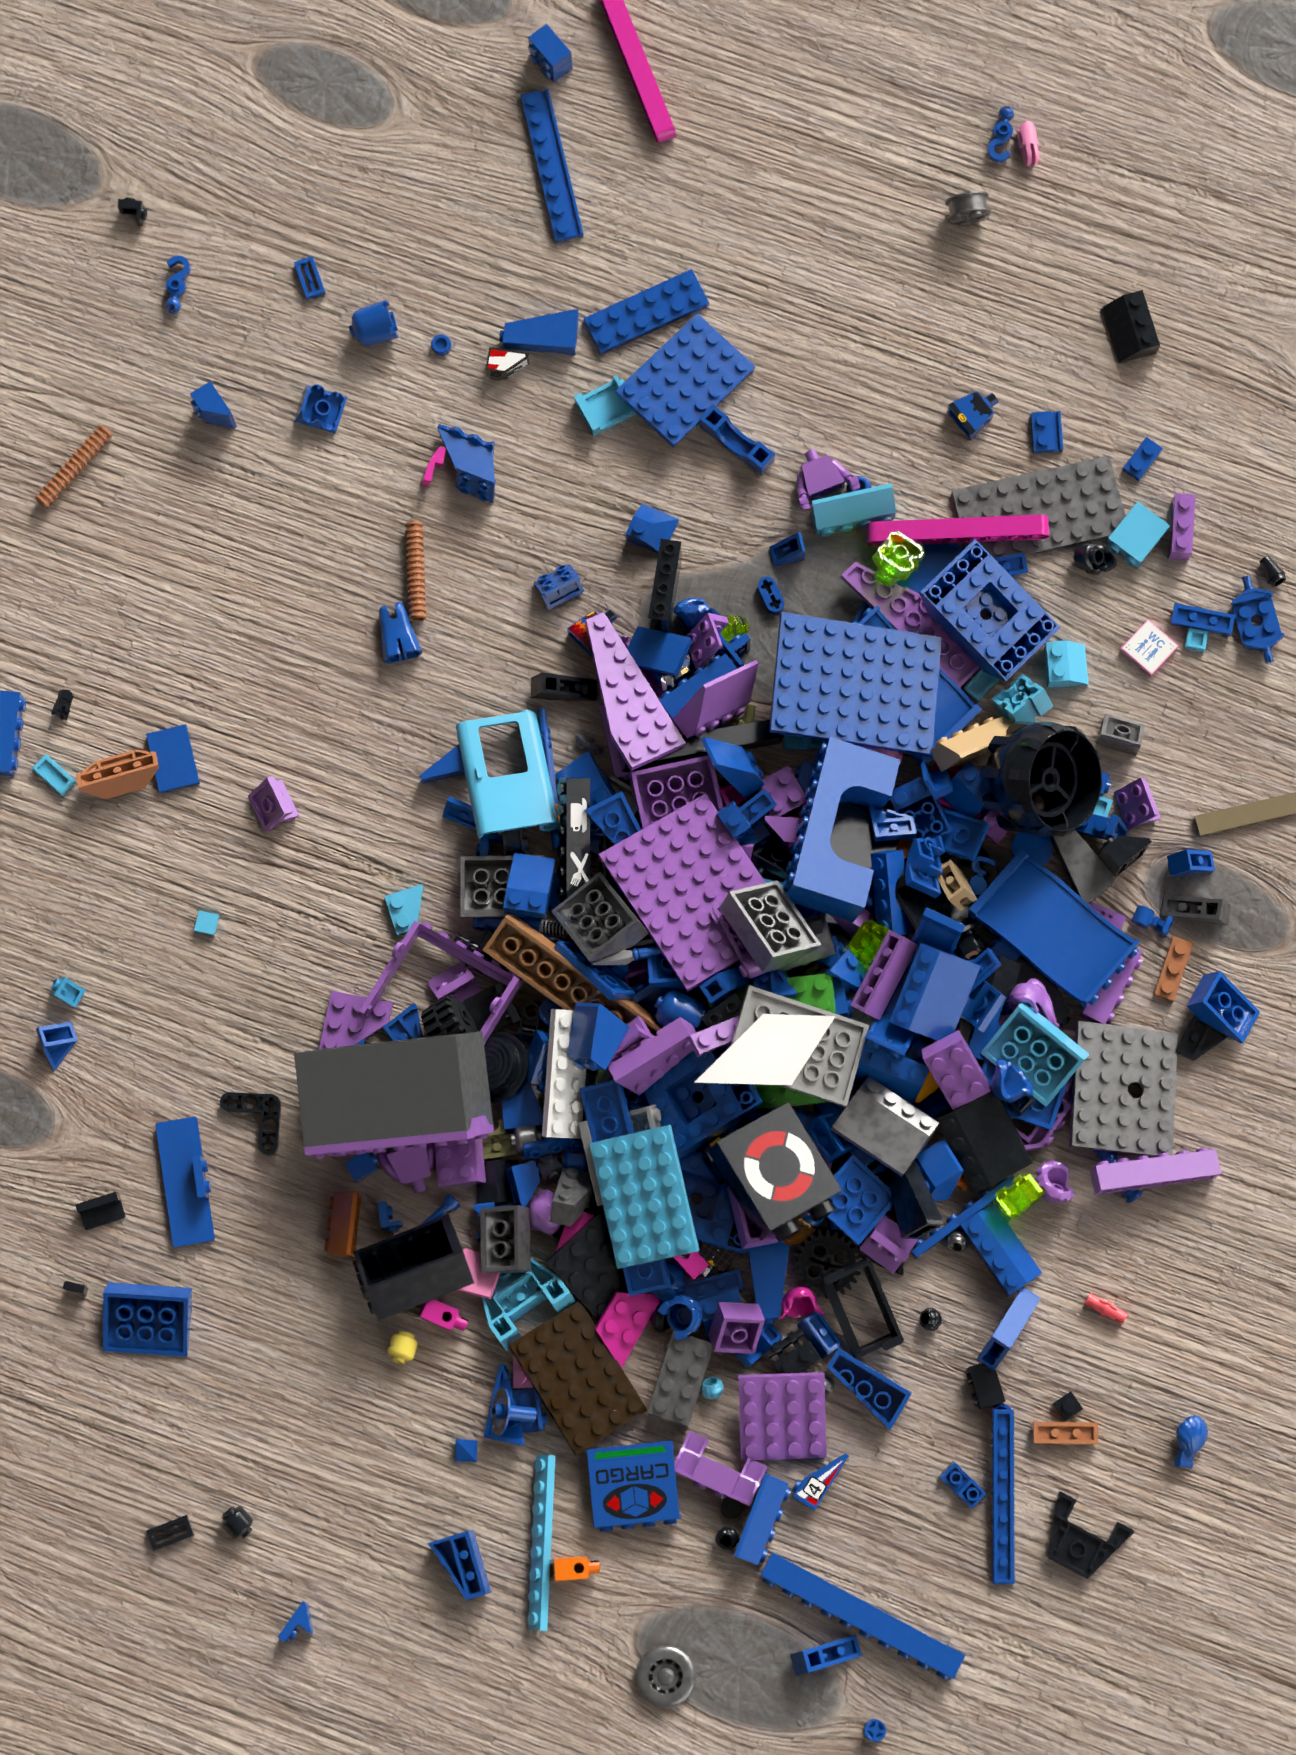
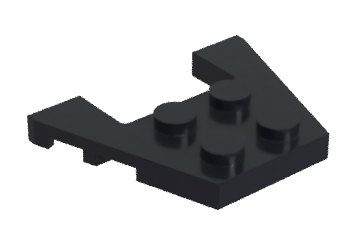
(1078, 1548)

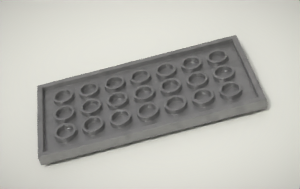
(1076, 497)

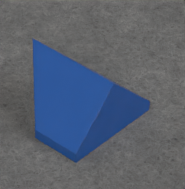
(56, 1041)

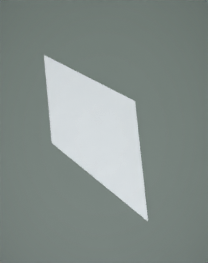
(769, 1051)

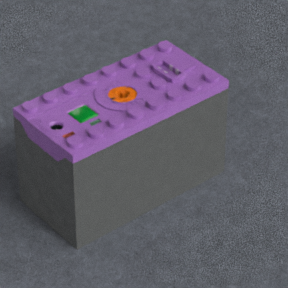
(394, 1094)

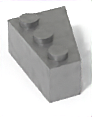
(571, 1196)

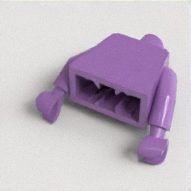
(821, 477)
(409, 1165)

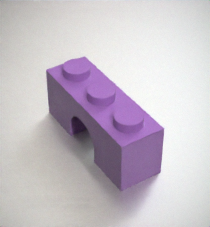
(1182, 526)

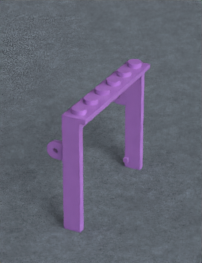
(457, 950)

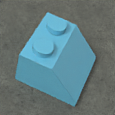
(1065, 664)

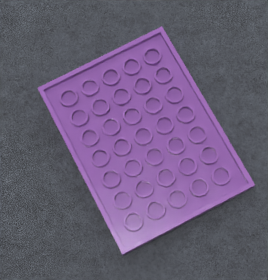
(673, 880)

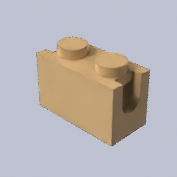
(957, 888)

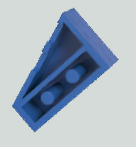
(464, 1563)

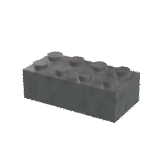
(680, 1380)

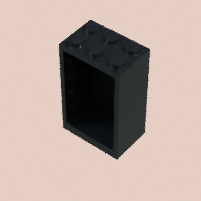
(412, 1268)

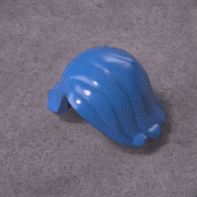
(692, 611)
(1009, 1082)

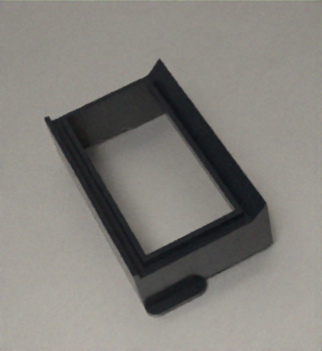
(887, 1341)

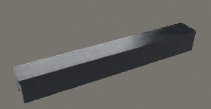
(745, 735)

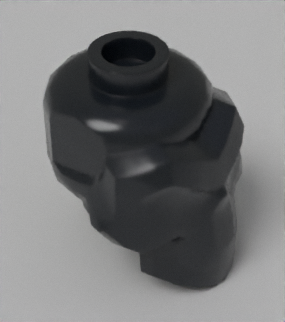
(1094, 559)

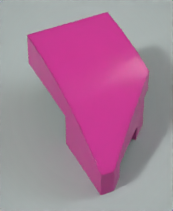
(436, 461)

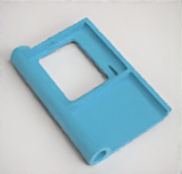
(511, 799)

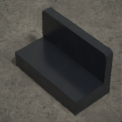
(101, 1210)

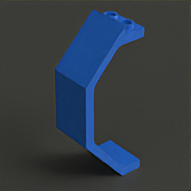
(891, 1040)

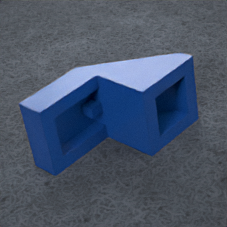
(768, 1336)

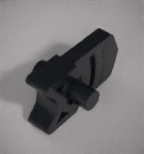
(63, 704)

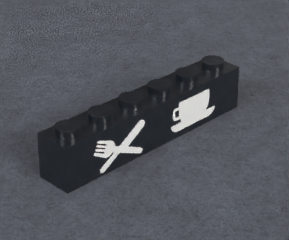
(573, 835)

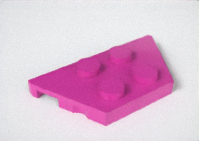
(624, 1322)

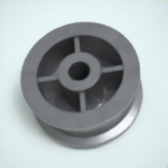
(968, 207)

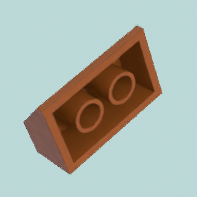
(343, 1224)

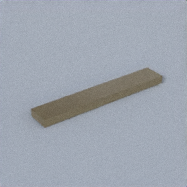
(1246, 814)

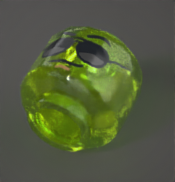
(737, 626)

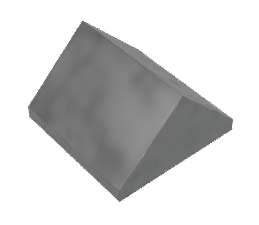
(1121, 734)

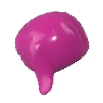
(799, 1303)

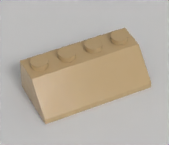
(968, 744)

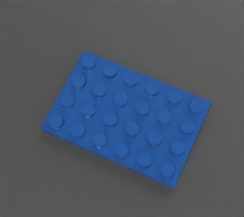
(684, 380)

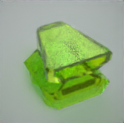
(897, 558)
(867, 941)

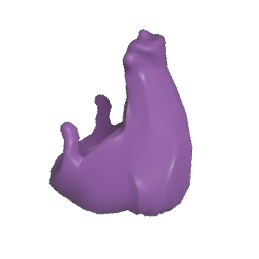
(1036, 996)

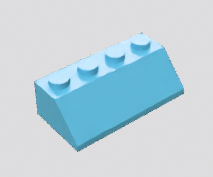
(853, 510)

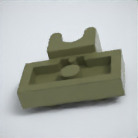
(498, 1144)

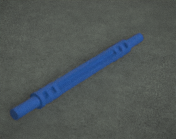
(547, 745)

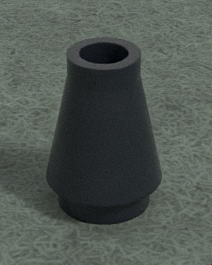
(1273, 573)

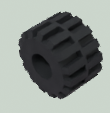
(447, 1018)

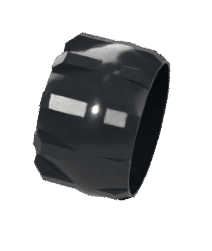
(1043, 759)

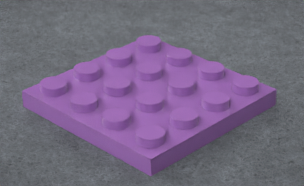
(782, 1416)

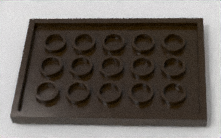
(577, 1378)

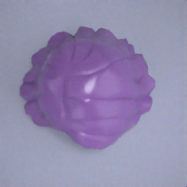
(1053, 1180)
(540, 1211)

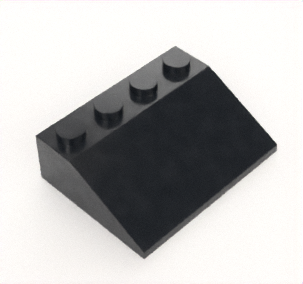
(983, 1141)

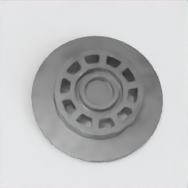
(665, 1676)

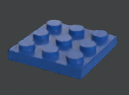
(860, 1202)

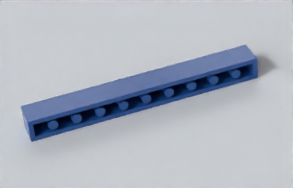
(863, 1616)

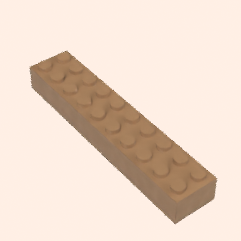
(544, 968)

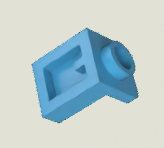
(67, 991)

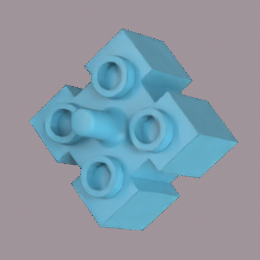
(1022, 701)

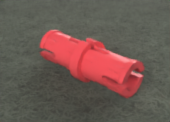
(1106, 1308)

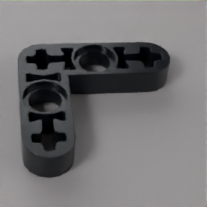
(260, 1108)

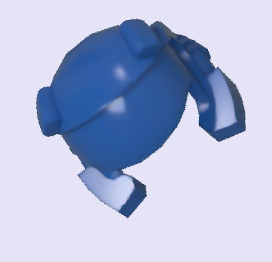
(683, 1315)

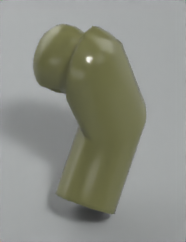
(749, 716)

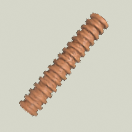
(73, 466)
(415, 570)

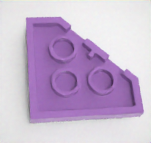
(345, 1023)

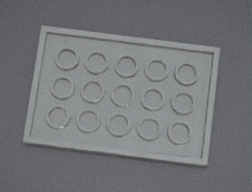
(835, 1059)

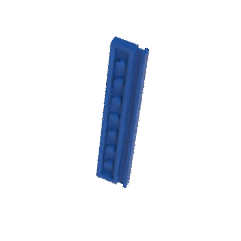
(552, 165)

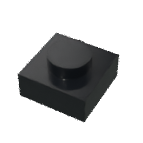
(1068, 1406)

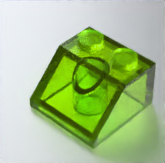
(1018, 1197)

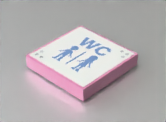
(1149, 647)

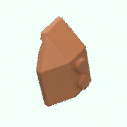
(118, 774)

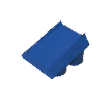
(320, 408)

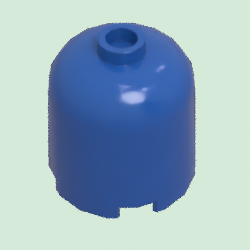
(374, 324)
(676, 1005)

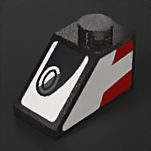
(504, 363)

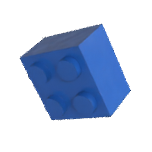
(549, 53)

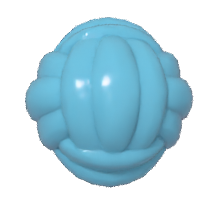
(712, 1388)

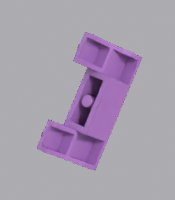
(715, 1475)

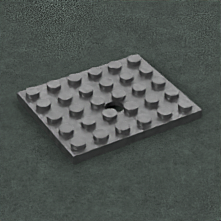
(1101, 1107)

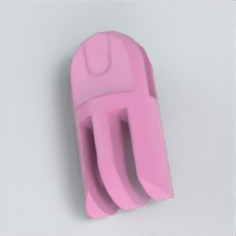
(1028, 143)

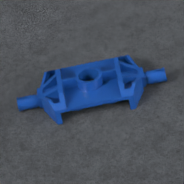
(1257, 603)

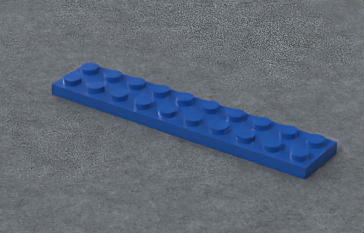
(610, 1118)

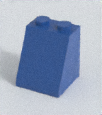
(594, 1036)

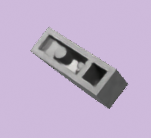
(1197, 909)

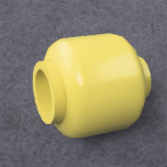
(402, 1347)

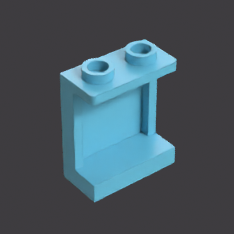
(602, 407)
(1137, 535)

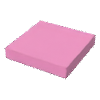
(484, 1283)

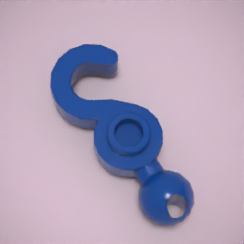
(1002, 133)
(175, 284)

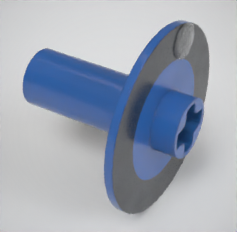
(503, 1412)

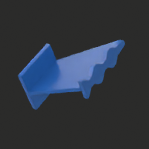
(471, 461)

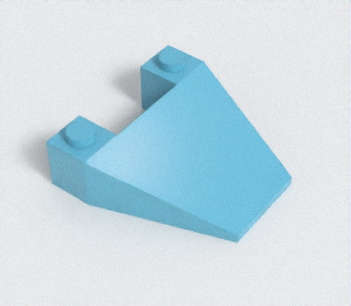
(519, 1294)

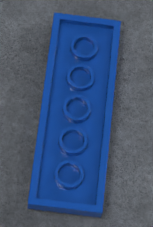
(646, 311)

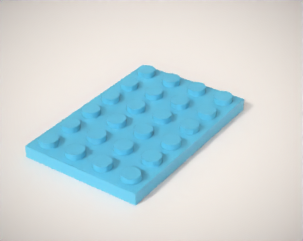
(644, 1196)

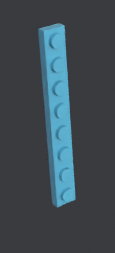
(541, 1542)

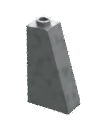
(1083, 867)

